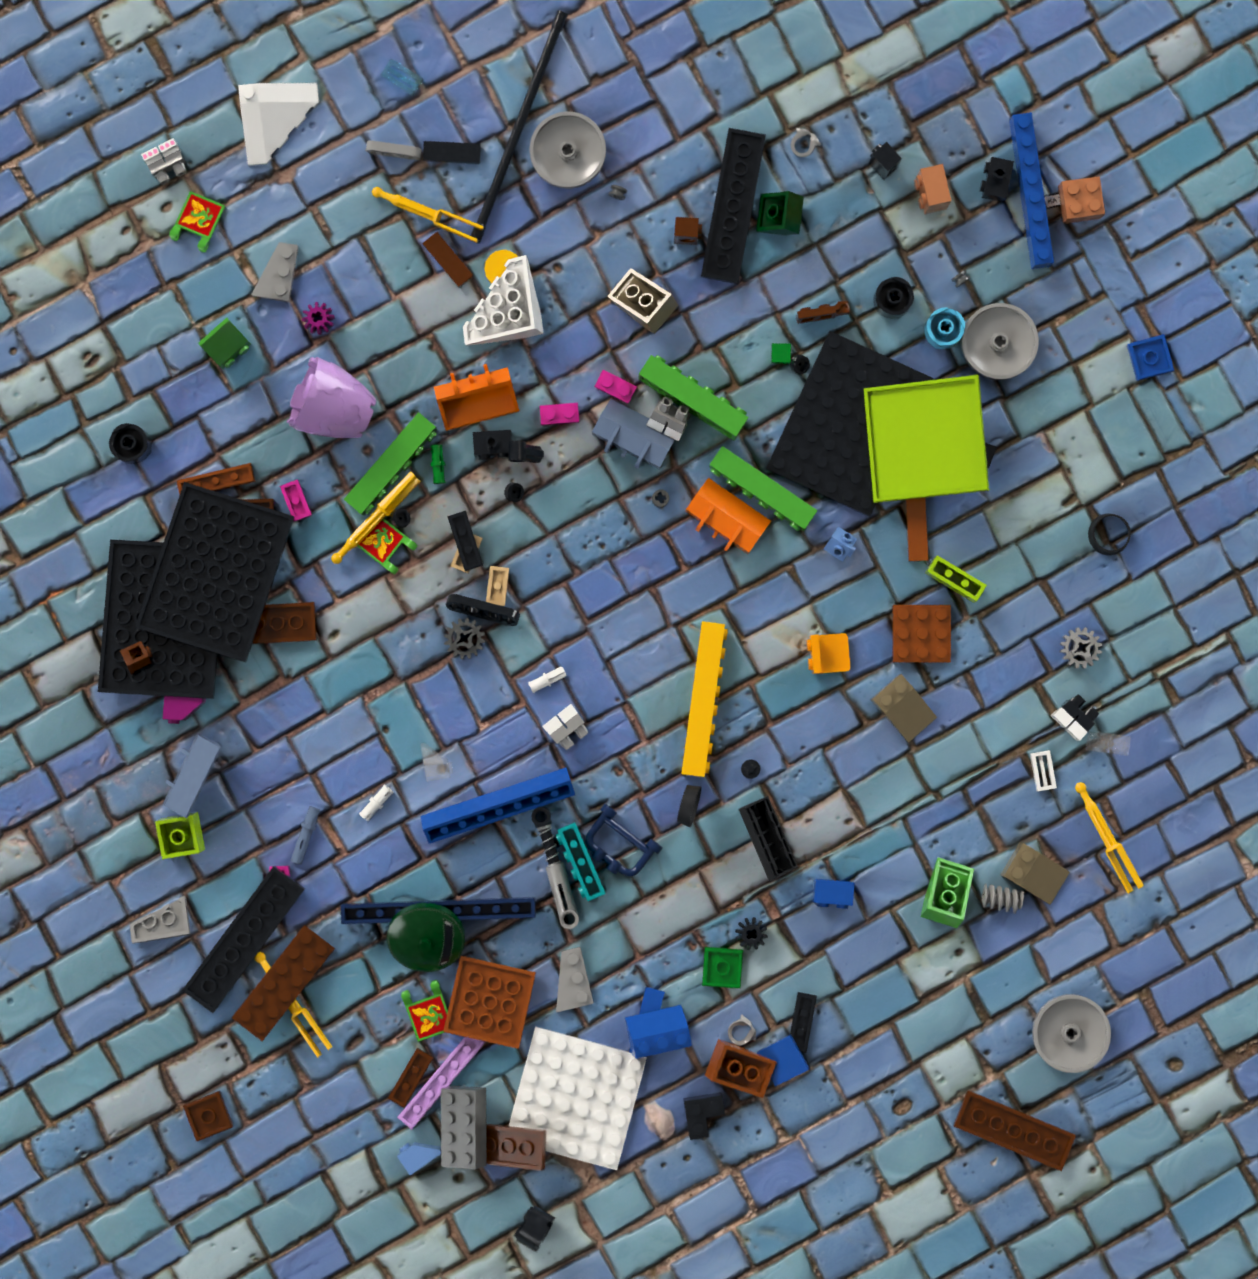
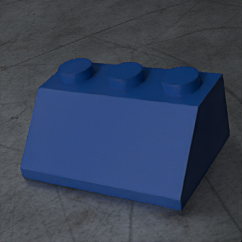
(658, 1031)

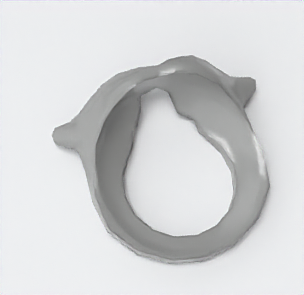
(813, 142)
(750, 1036)

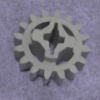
(1085, 654)

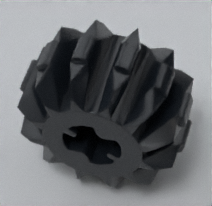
(750, 926)

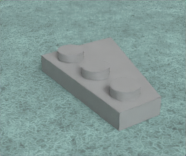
(278, 275)
(164, 923)
(573, 981)

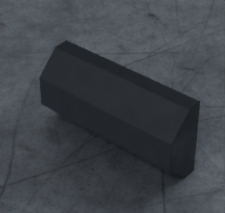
(768, 838)

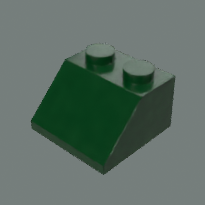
(780, 213)

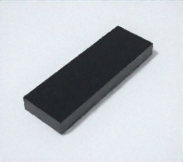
(451, 152)
(465, 541)
(803, 1019)

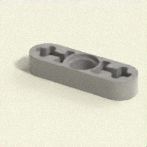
(393, 150)

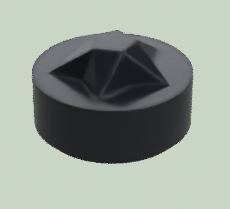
(799, 364)
(514, 492)
(400, 518)
(750, 769)

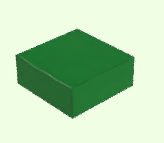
(780, 353)

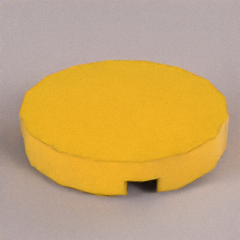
(495, 264)

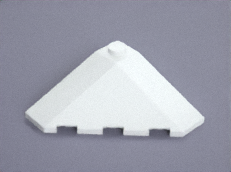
(271, 114)
(509, 309)

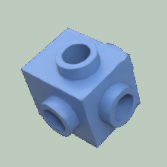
(841, 544)

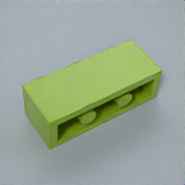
(955, 579)

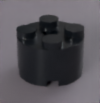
(884, 292)
(120, 439)
(535, 1228)

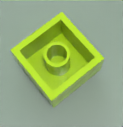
(180, 835)

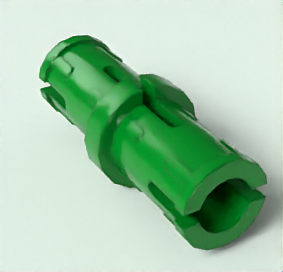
(438, 464)

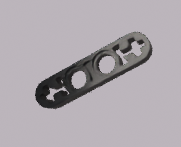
(483, 610)

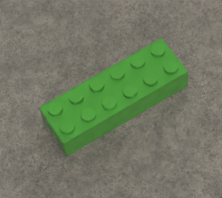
(699, 400)

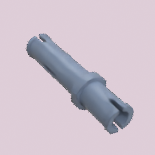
(305, 834)

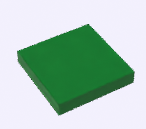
(722, 967)

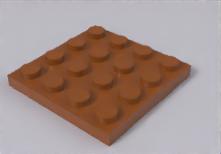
(489, 1002)

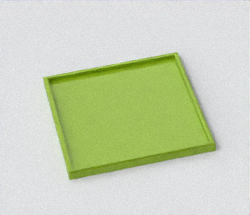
(926, 439)

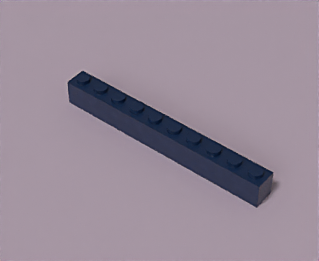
(463, 908)

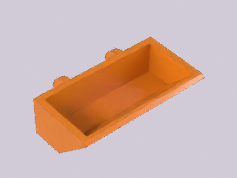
(476, 398)
(727, 516)

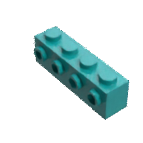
(583, 866)

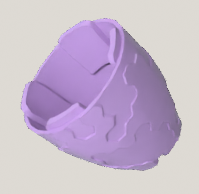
(330, 402)

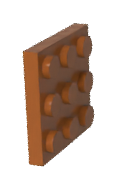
(921, 633)

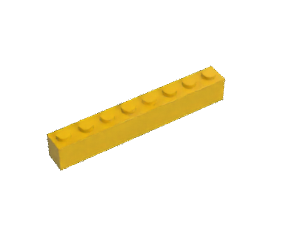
(703, 699)

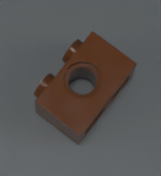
(687, 231)

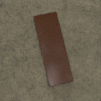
(447, 259)
(410, 1077)

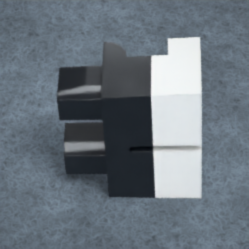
(1074, 719)

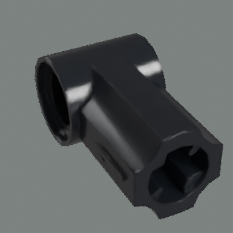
(522, 452)

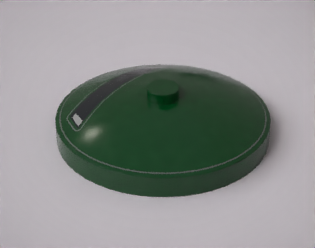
(425, 937)

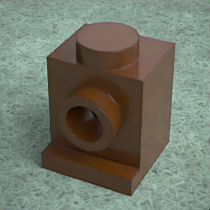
(136, 656)

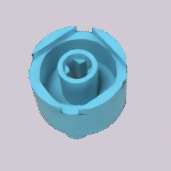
(948, 318)

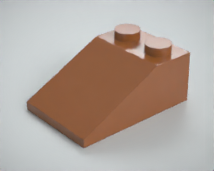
(740, 1068)

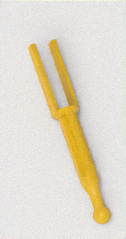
(425, 212)
(383, 509)
(1109, 841)
(296, 1010)

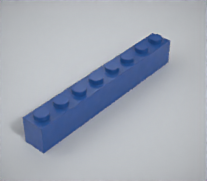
(1031, 190)
(497, 805)

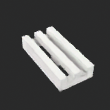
(1042, 768)

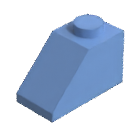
(417, 1155)

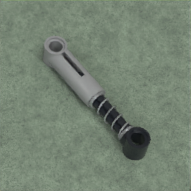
(556, 870)

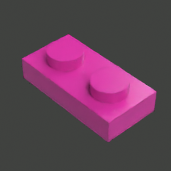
(615, 387)
(559, 414)
(296, 500)

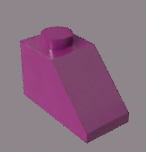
(180, 708)

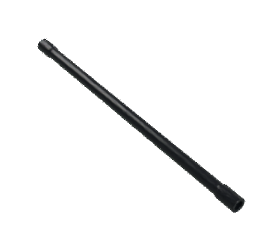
(556, 28)

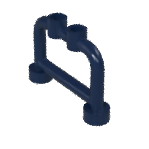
(615, 866)

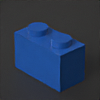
(833, 892)

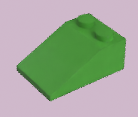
(225, 344)
(947, 893)

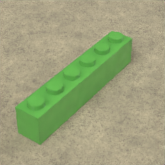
(390, 464)
(762, 488)

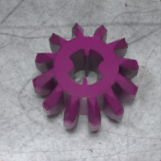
(320, 324)

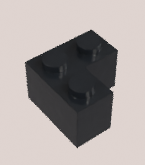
(700, 1108)

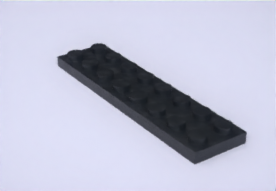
(733, 206)
(243, 939)

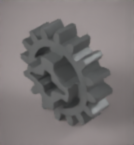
(457, 628)

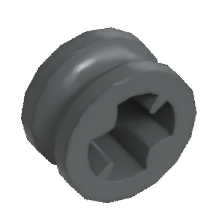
(617, 192)
(960, 279)
(657, 503)

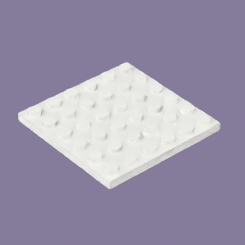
(578, 1095)

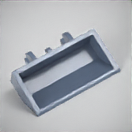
(629, 432)
(191, 775)

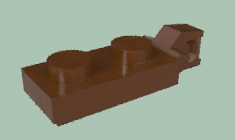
(822, 312)

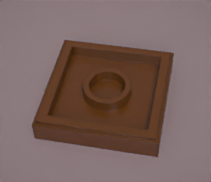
(208, 1116)

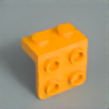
(828, 653)

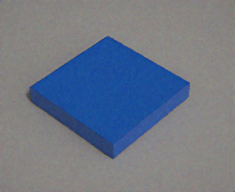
(1150, 357)
(787, 1057)

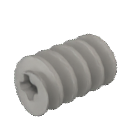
(1002, 898)

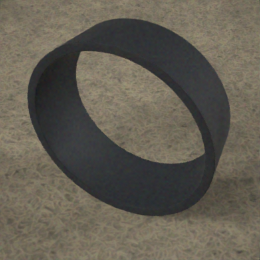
(1093, 542)
(689, 805)

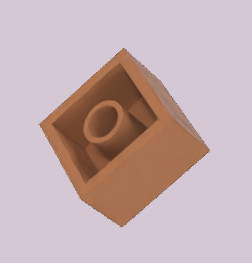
(933, 189)
(1081, 200)

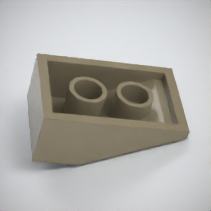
(643, 300)
(903, 707)
(1035, 873)

